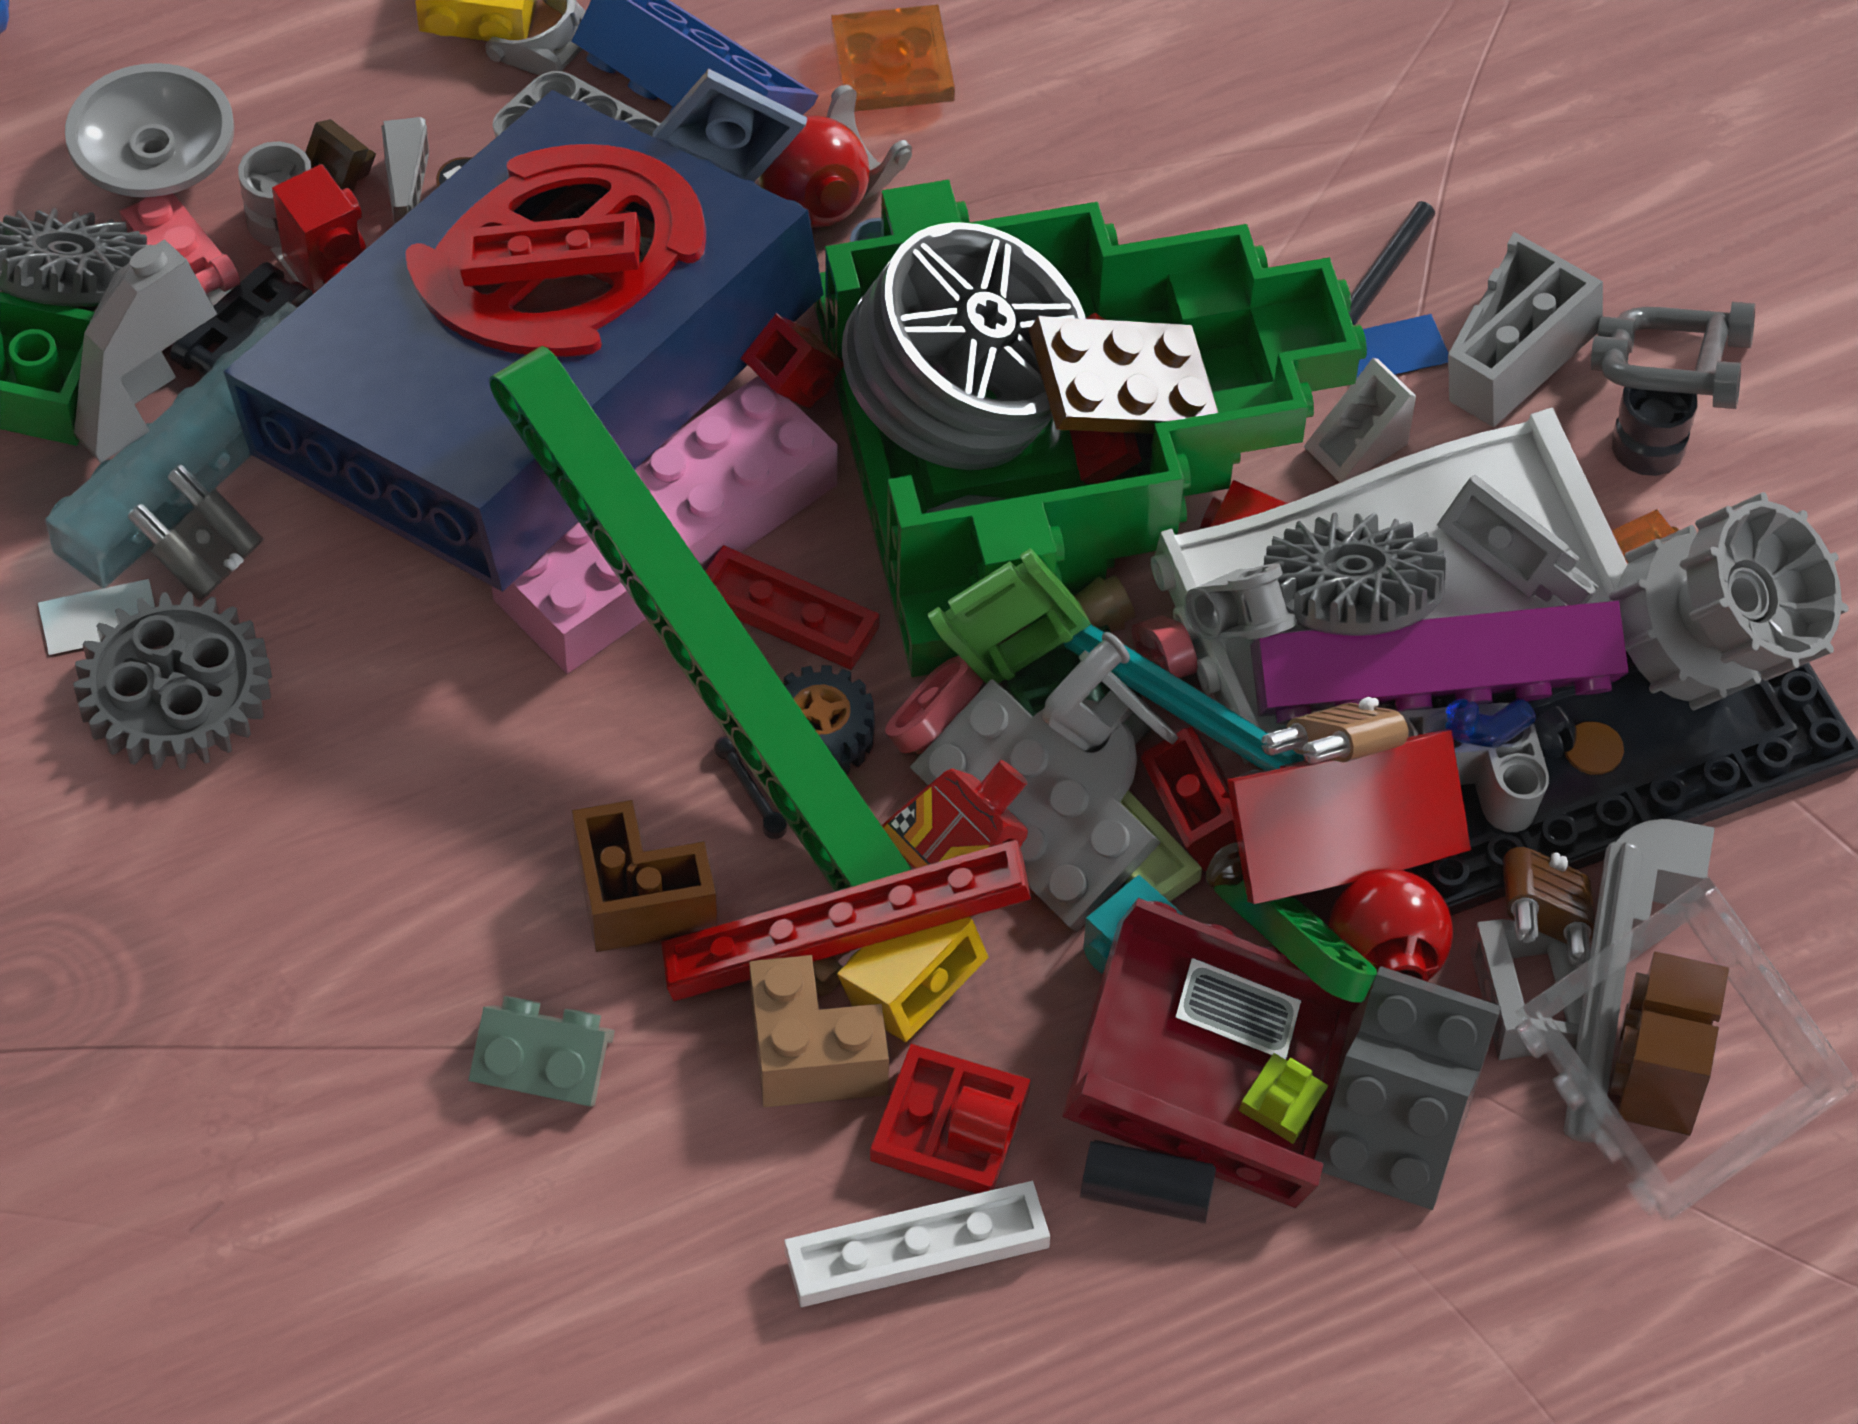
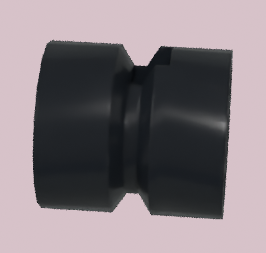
(1653, 430)

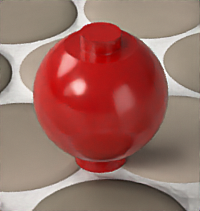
(821, 171)
(1395, 922)

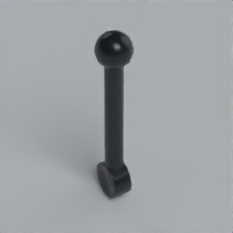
(773, 822)

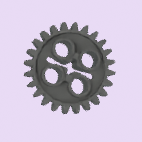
(173, 680)

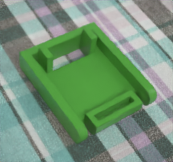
(1001, 607)

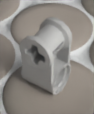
(1239, 605)

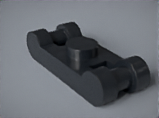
(237, 317)

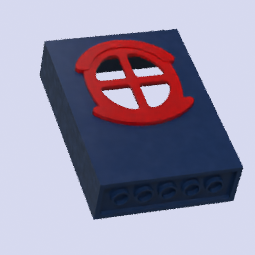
(388, 366)

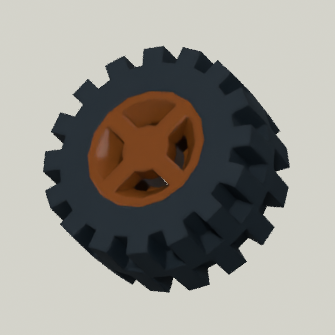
(840, 710)

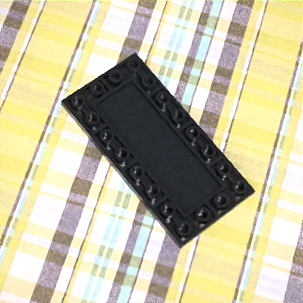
(1672, 768)

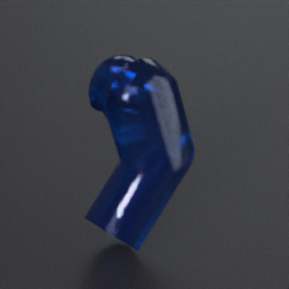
(1488, 730)

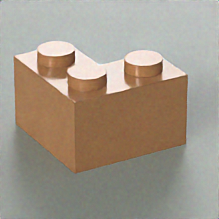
(812, 1051)

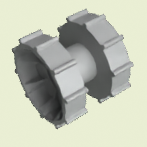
(1729, 601)

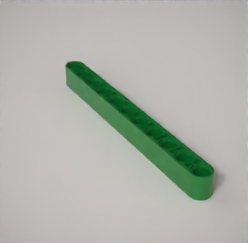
(694, 622)

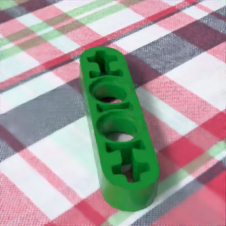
(1306, 942)

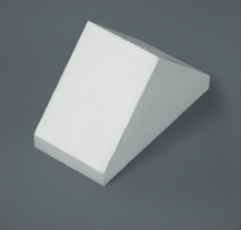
(1365, 424)

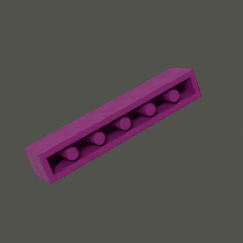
(1442, 660)

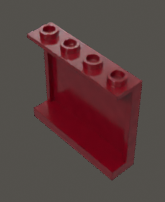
(1182, 1085)

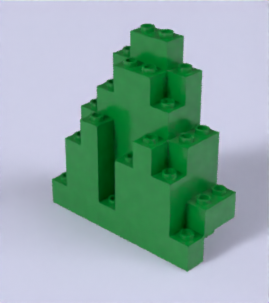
(1263, 344)

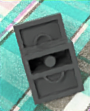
(1406, 1087)

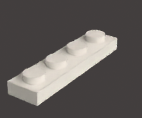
(916, 1243)

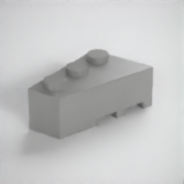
(1522, 330)

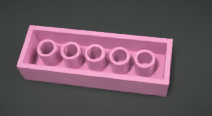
(719, 484)

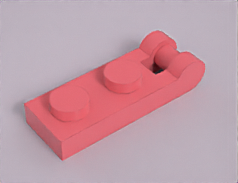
(169, 220)

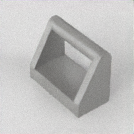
(1492, 956)

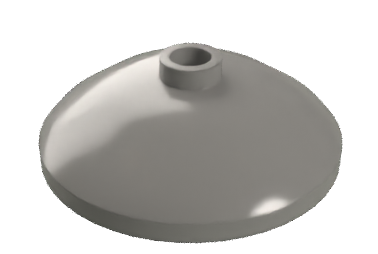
(149, 130)

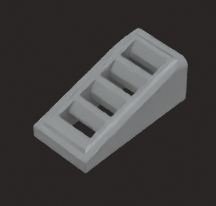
(405, 161)

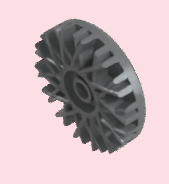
(62, 261)
(1359, 577)

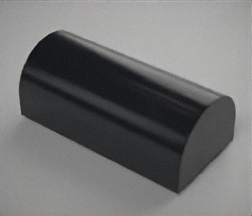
(1148, 1181)

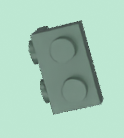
(540, 1052)

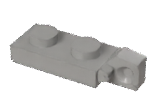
(1515, 545)

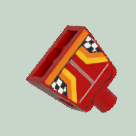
(958, 816)

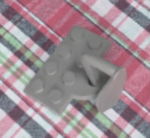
(1077, 772)

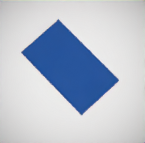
(1405, 345)

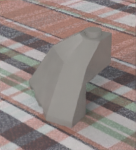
(122, 362)

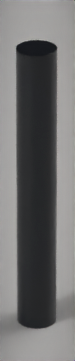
(1390, 259)

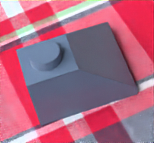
(730, 126)

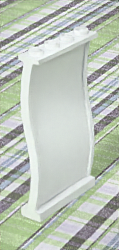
(1522, 462)

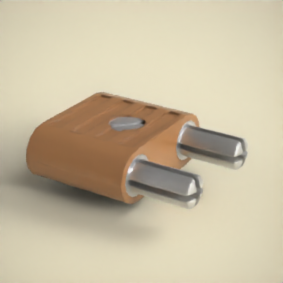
(1340, 733)

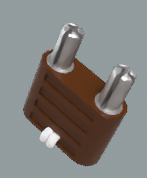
(1549, 899)

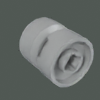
(258, 173)

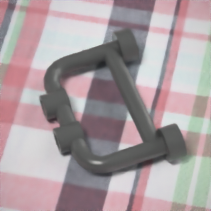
(1711, 374)

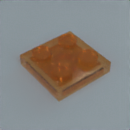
(893, 57)

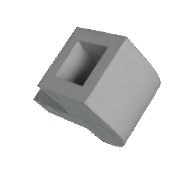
(1672, 860)

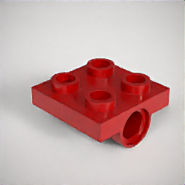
(950, 1120)

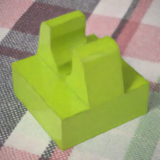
(1283, 1097)

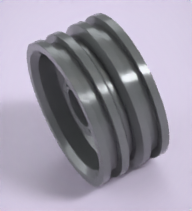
(967, 333)

